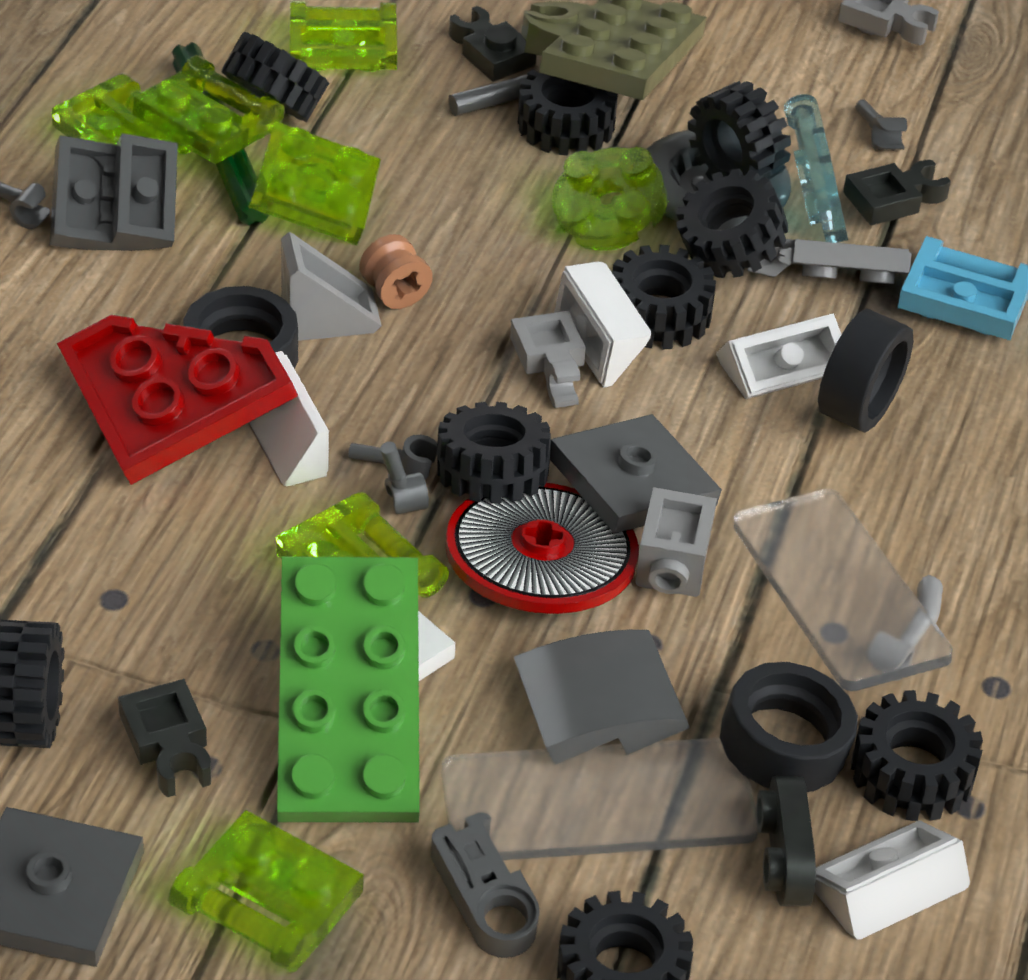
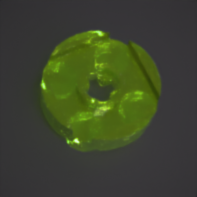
(605, 171)

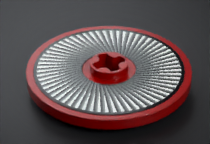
(540, 552)

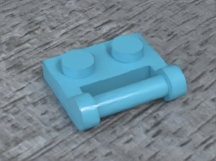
(965, 290)

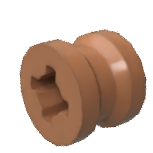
(395, 271)

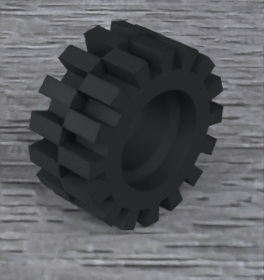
(276, 74)
(565, 113)
(739, 132)
(674, 276)
(30, 682)
(913, 784)
(624, 926)

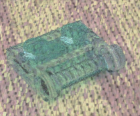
(815, 167)

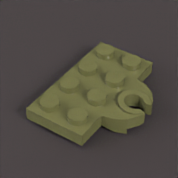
(613, 43)

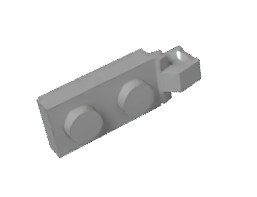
(823, 259)

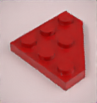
(170, 387)

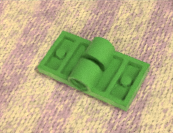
(349, 690)

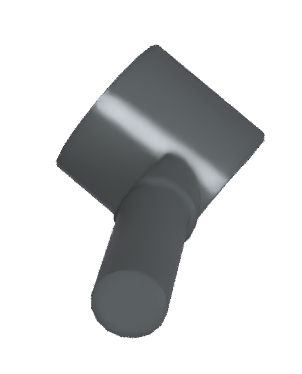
(885, 131)
(25, 204)
(416, 456)
(407, 490)

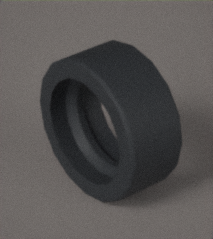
(250, 310)
(865, 370)
(797, 691)

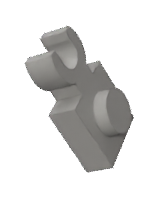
(885, 16)

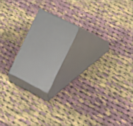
(324, 294)

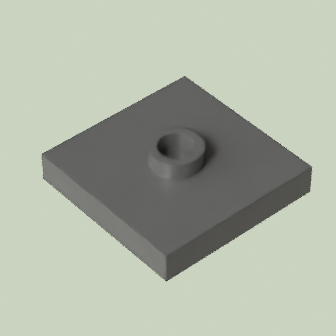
(622, 463)
(62, 884)

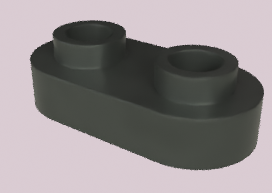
(790, 860)

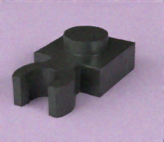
(489, 47)
(891, 194)
(169, 729)

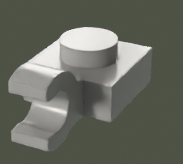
(554, 347)

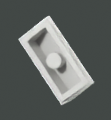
(604, 319)
(780, 356)
(294, 435)
(892, 878)

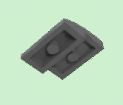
(114, 194)
(600, 691)

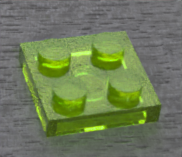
(315, 183)

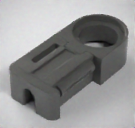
(482, 882)

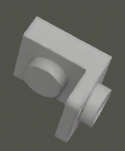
(675, 542)

